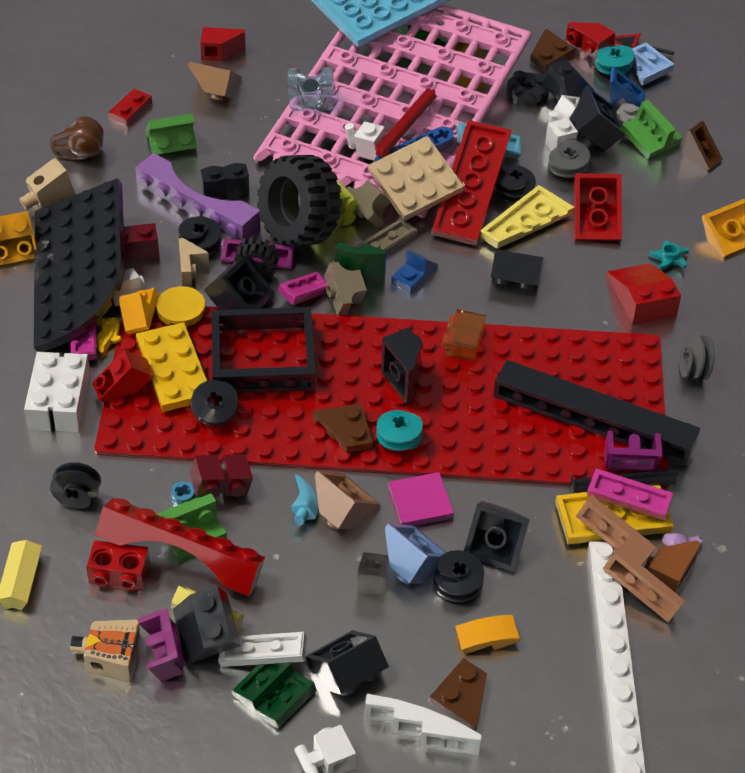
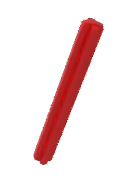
(405, 122)

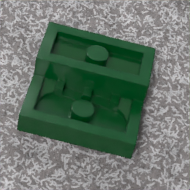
(368, 260)
(274, 692)

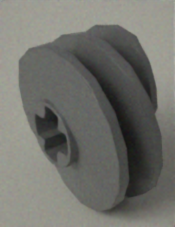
(569, 159)
(697, 357)

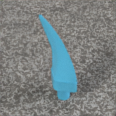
(306, 503)

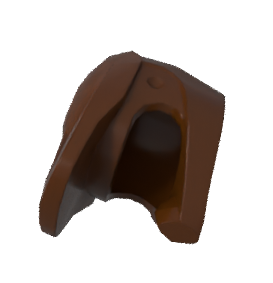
(78, 140)

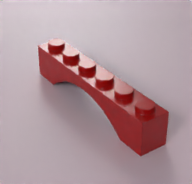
(233, 566)

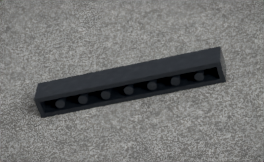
(594, 411)

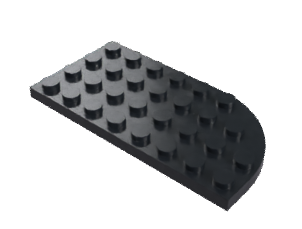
(77, 262)

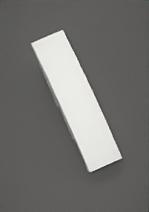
(434, 728)

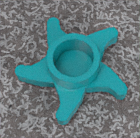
(670, 255)

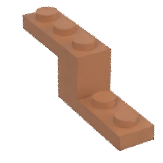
(629, 557)

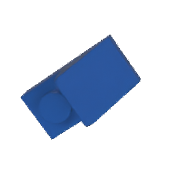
(624, 88)
(413, 272)

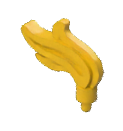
(108, 334)

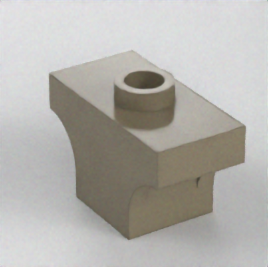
(370, 202)
(344, 287)

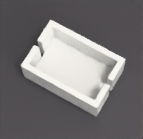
(57, 386)

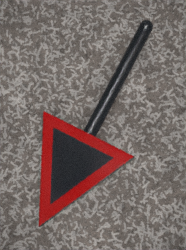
(631, 41)

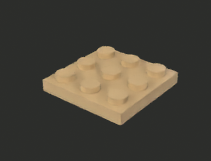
(415, 178)

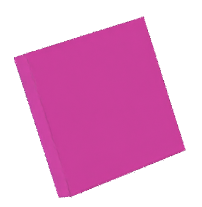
(420, 500)

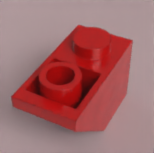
(589, 37)
(221, 43)
(123, 377)

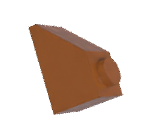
(673, 563)

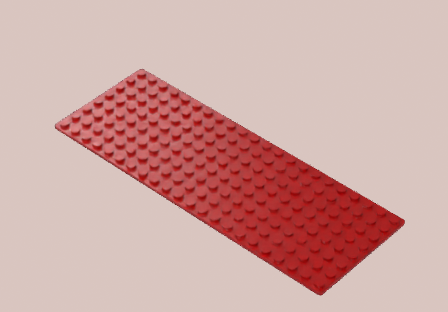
(463, 424)

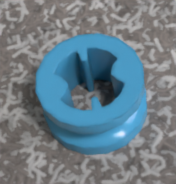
(179, 489)

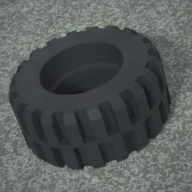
(319, 200)

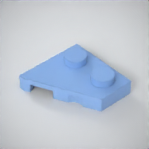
(650, 63)

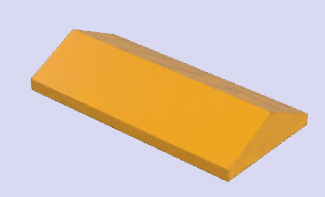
(726, 228)

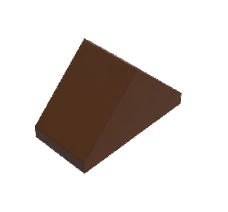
(700, 147)

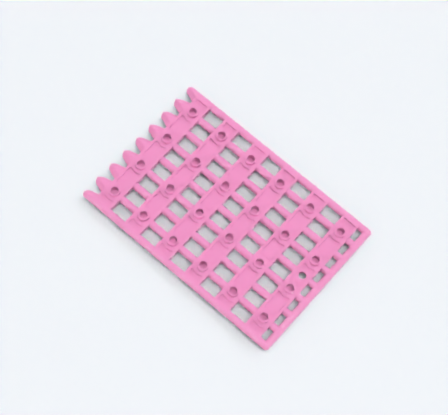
(402, 80)

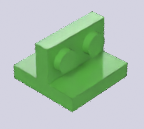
(651, 131)
(171, 134)
(196, 513)

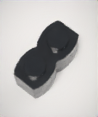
(225, 181)

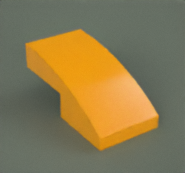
(488, 631)

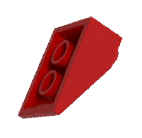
(598, 207)
(645, 292)

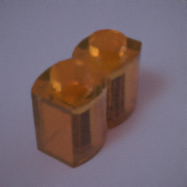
(464, 334)

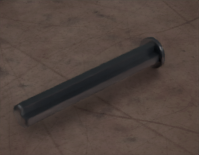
(661, 477)

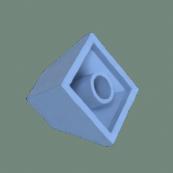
(411, 553)

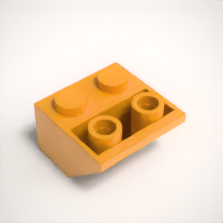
(16, 238)

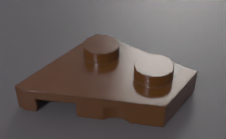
(550, 50)
(346, 426)
(461, 694)

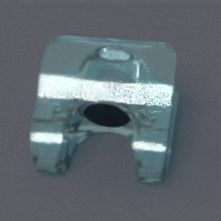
(310, 91)

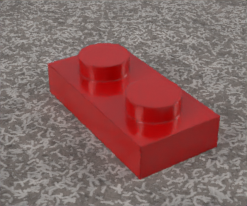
(130, 107)

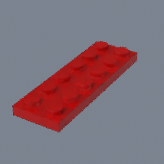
(478, 169)

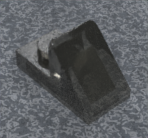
(372, 573)

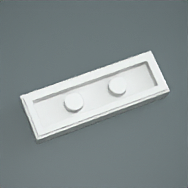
(266, 649)

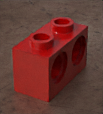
(124, 568)

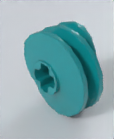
(617, 56)
(399, 430)

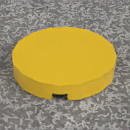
(180, 305)

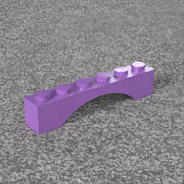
(233, 217)

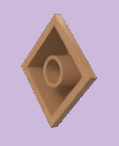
(216, 81)
(342, 500)

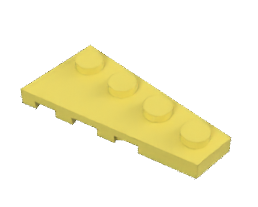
(526, 216)

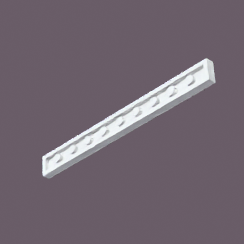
(616, 664)

